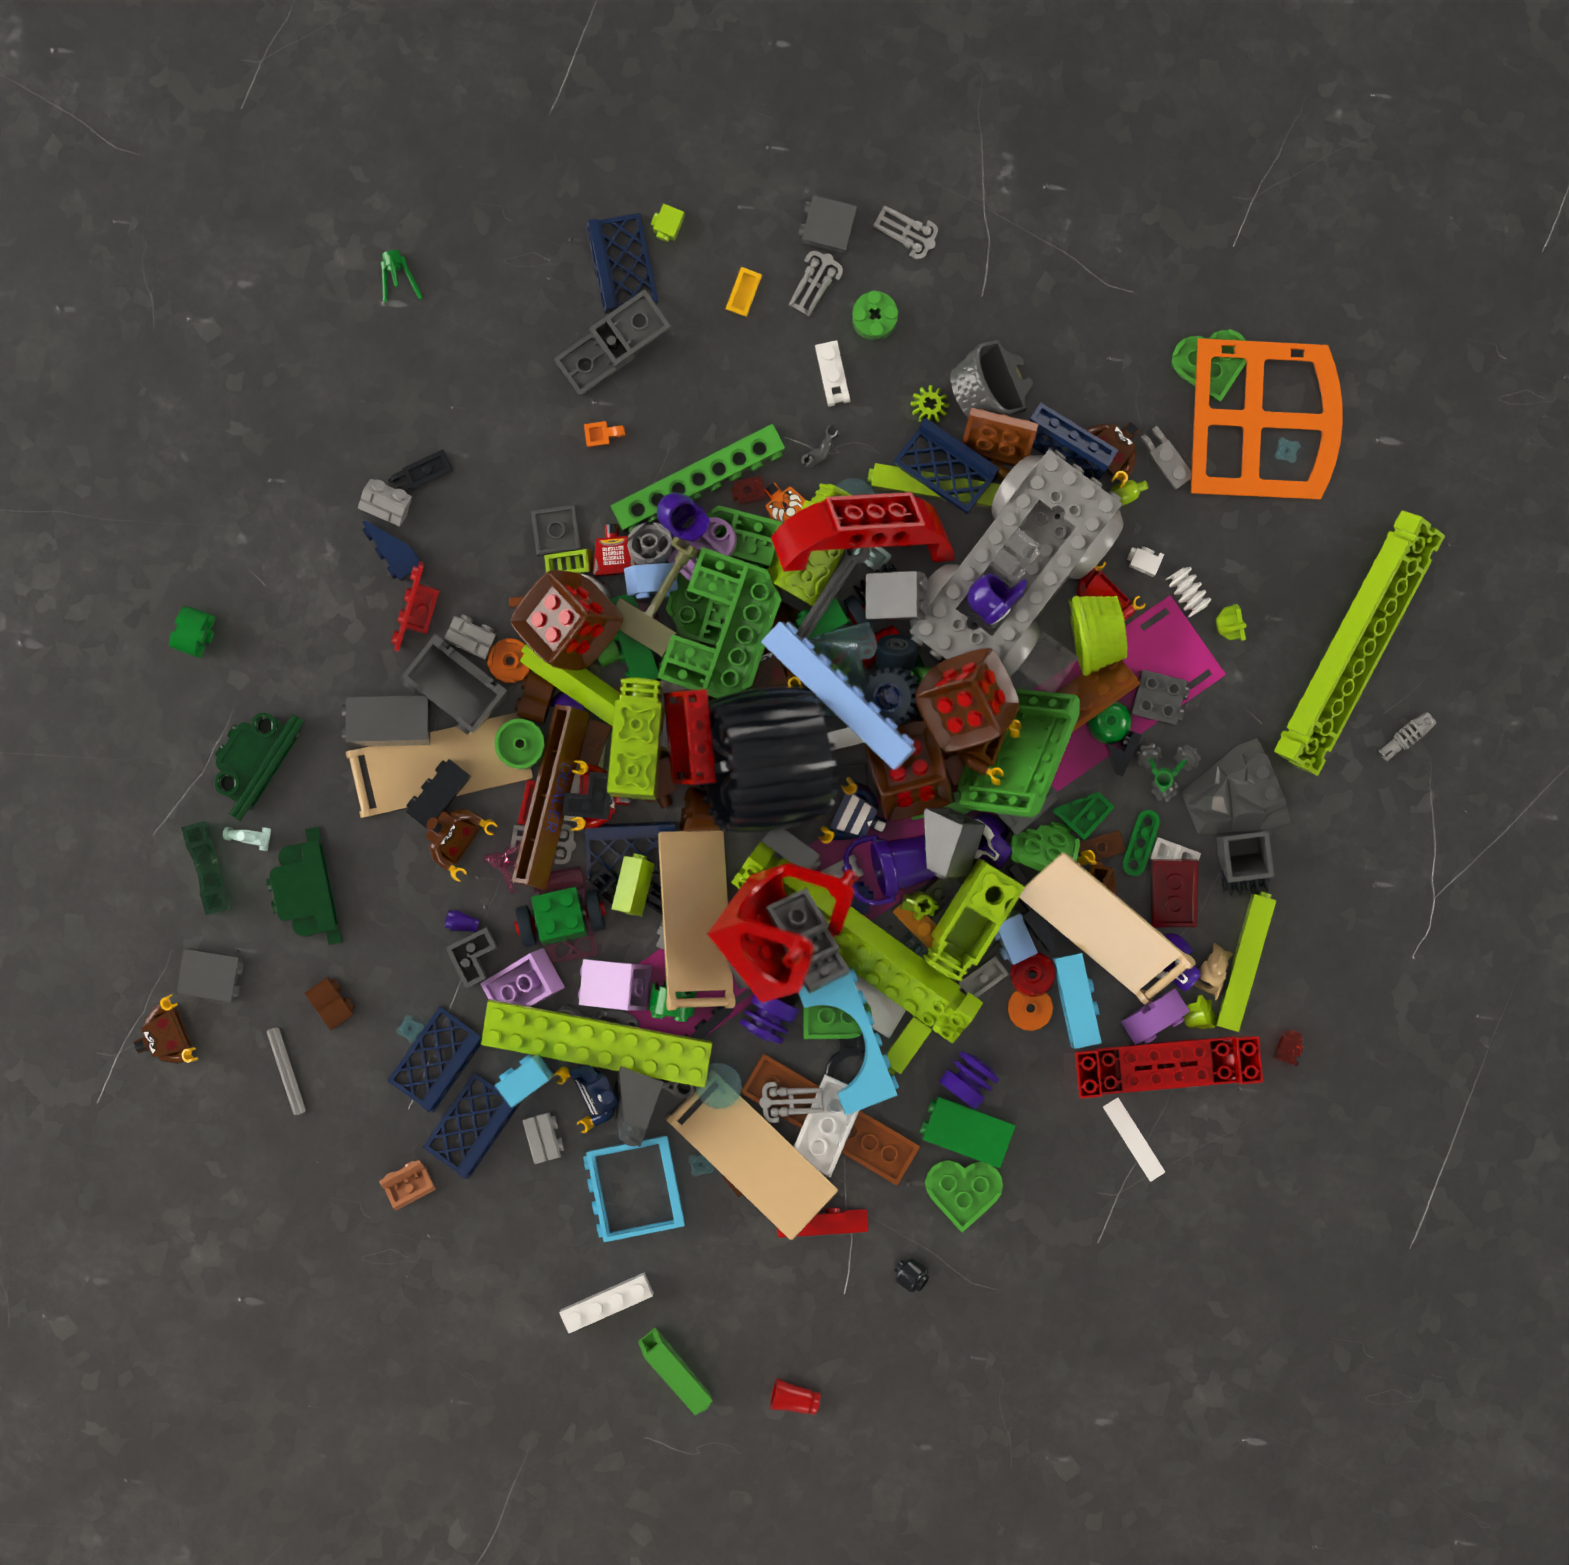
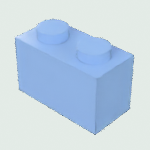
(647, 579)
(1015, 939)

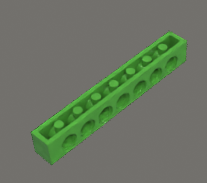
(767, 436)

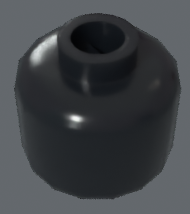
(911, 1275)

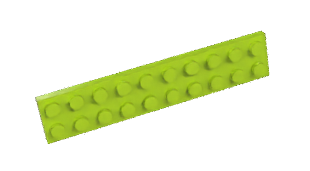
(596, 1043)

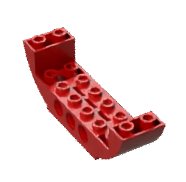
(861, 523)
(1168, 1065)

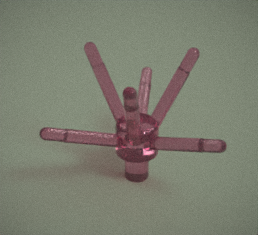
(501, 861)

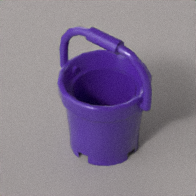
(895, 864)

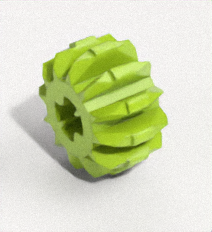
(932, 397)

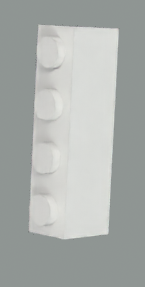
(606, 1302)

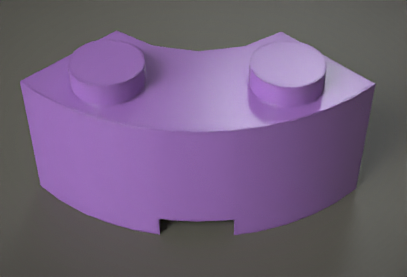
(1155, 1016)

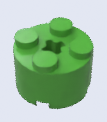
(874, 302)

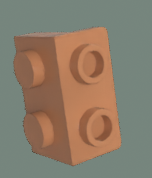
(407, 1184)

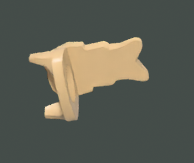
(1214, 970)

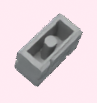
(385, 502)
(470, 637)
(542, 1137)

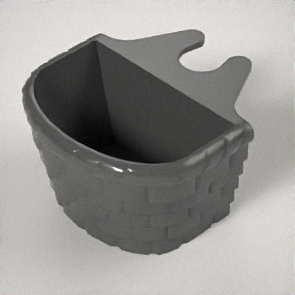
(990, 381)

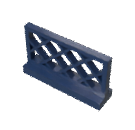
(602, 265)
(1077, 440)
(953, 449)
(624, 831)
(454, 1066)
(484, 1140)

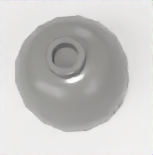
(650, 544)

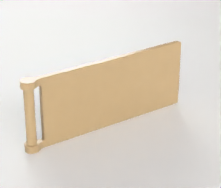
(402, 770)
(691, 904)
(1104, 927)
(756, 1162)

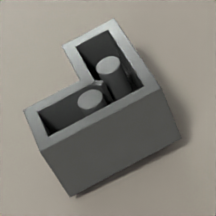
(466, 953)

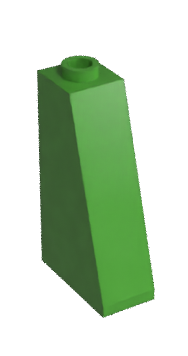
(674, 1371)

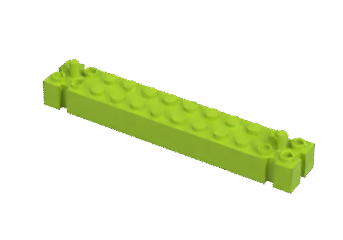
(1359, 643)
(882, 958)

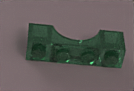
(210, 877)

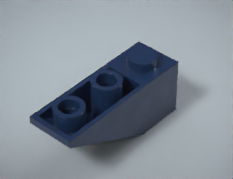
(397, 553)

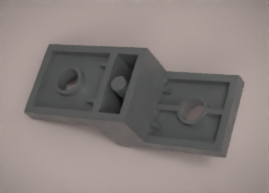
(612, 342)

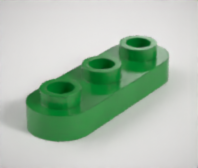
(1143, 832)

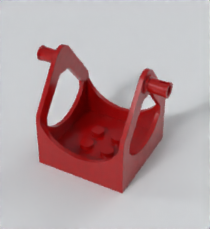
(756, 946)

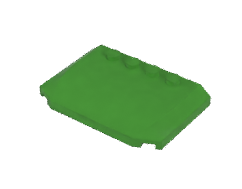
(1027, 760)

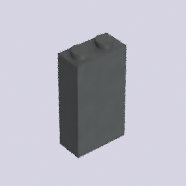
(386, 721)

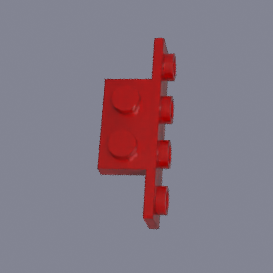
(419, 607)
(834, 1222)

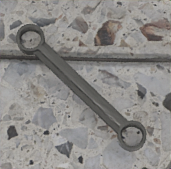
(831, 590)

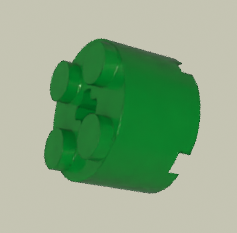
(192, 631)
(658, 1003)

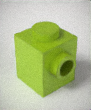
(667, 222)

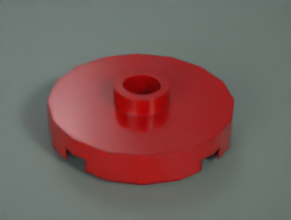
(1035, 986)

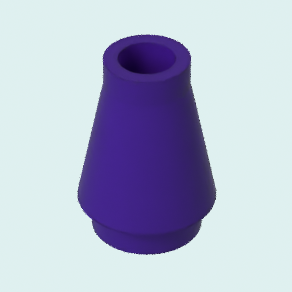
(459, 921)

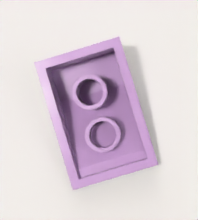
(525, 981)

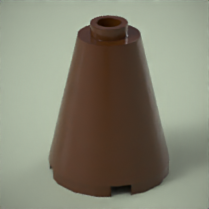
(695, 813)

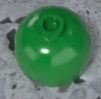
(1110, 724)

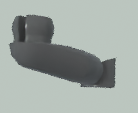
(822, 452)
(621, 1016)

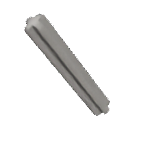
(286, 1071)

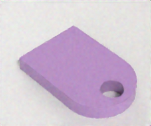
(724, 545)

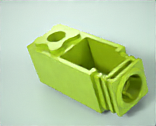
(809, 583)
(636, 740)
(972, 920)

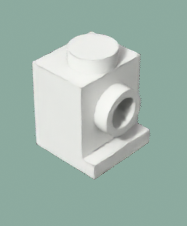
(1144, 560)

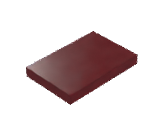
(1174, 892)

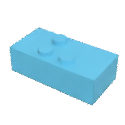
(1076, 1000)
(524, 1080)

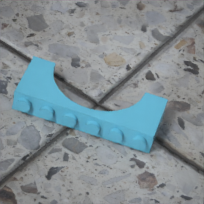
(873, 1080)

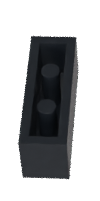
(438, 792)

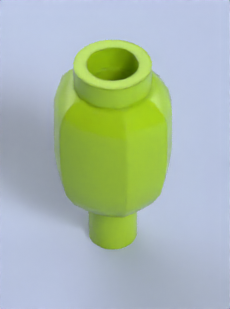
(1129, 491)

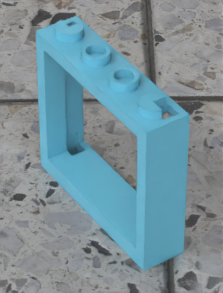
(599, 1205)

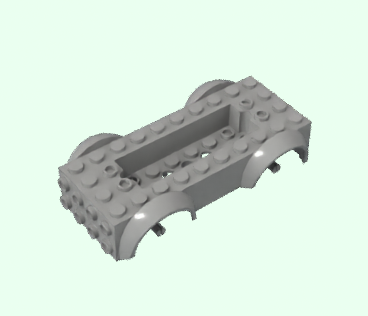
(1075, 530)

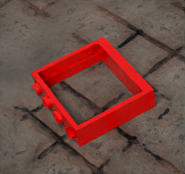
(689, 737)

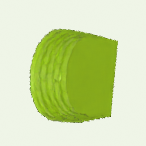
(1097, 631)

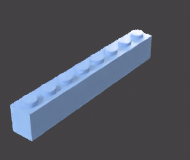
(838, 695)

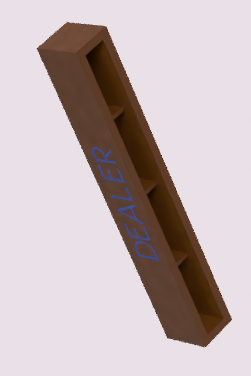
(547, 803)

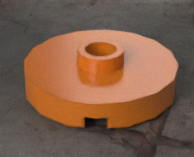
(497, 661)
(1026, 1020)

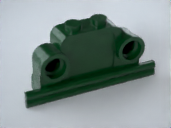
(253, 758)
(304, 889)

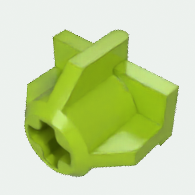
(1230, 623)
(920, 904)
(1200, 1014)

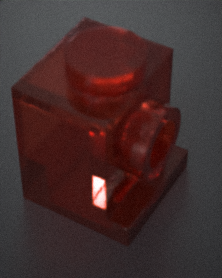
(757, 491)
(1289, 1047)

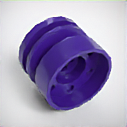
(768, 1019)
(969, 1079)

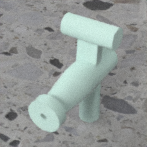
(249, 836)

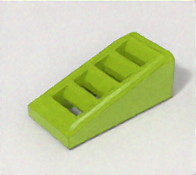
(587, 558)

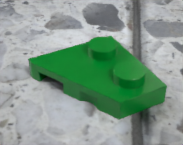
(1084, 813)

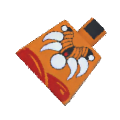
(783, 503)

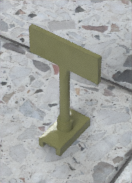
(642, 624)

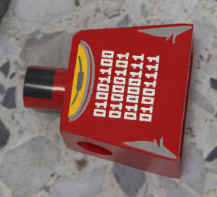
(611, 553)

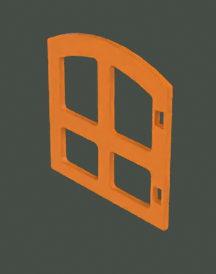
(1254, 419)

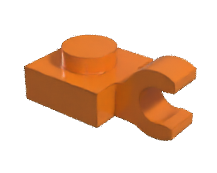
(598, 433)

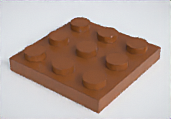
(999, 436)

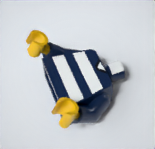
(854, 814)
(595, 1092)

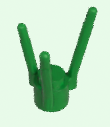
(392, 262)

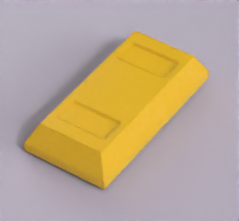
(743, 291)

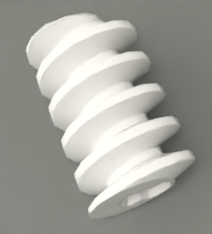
(1189, 590)

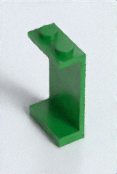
(967, 1131)

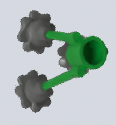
(1163, 784)

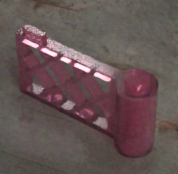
(562, 880)

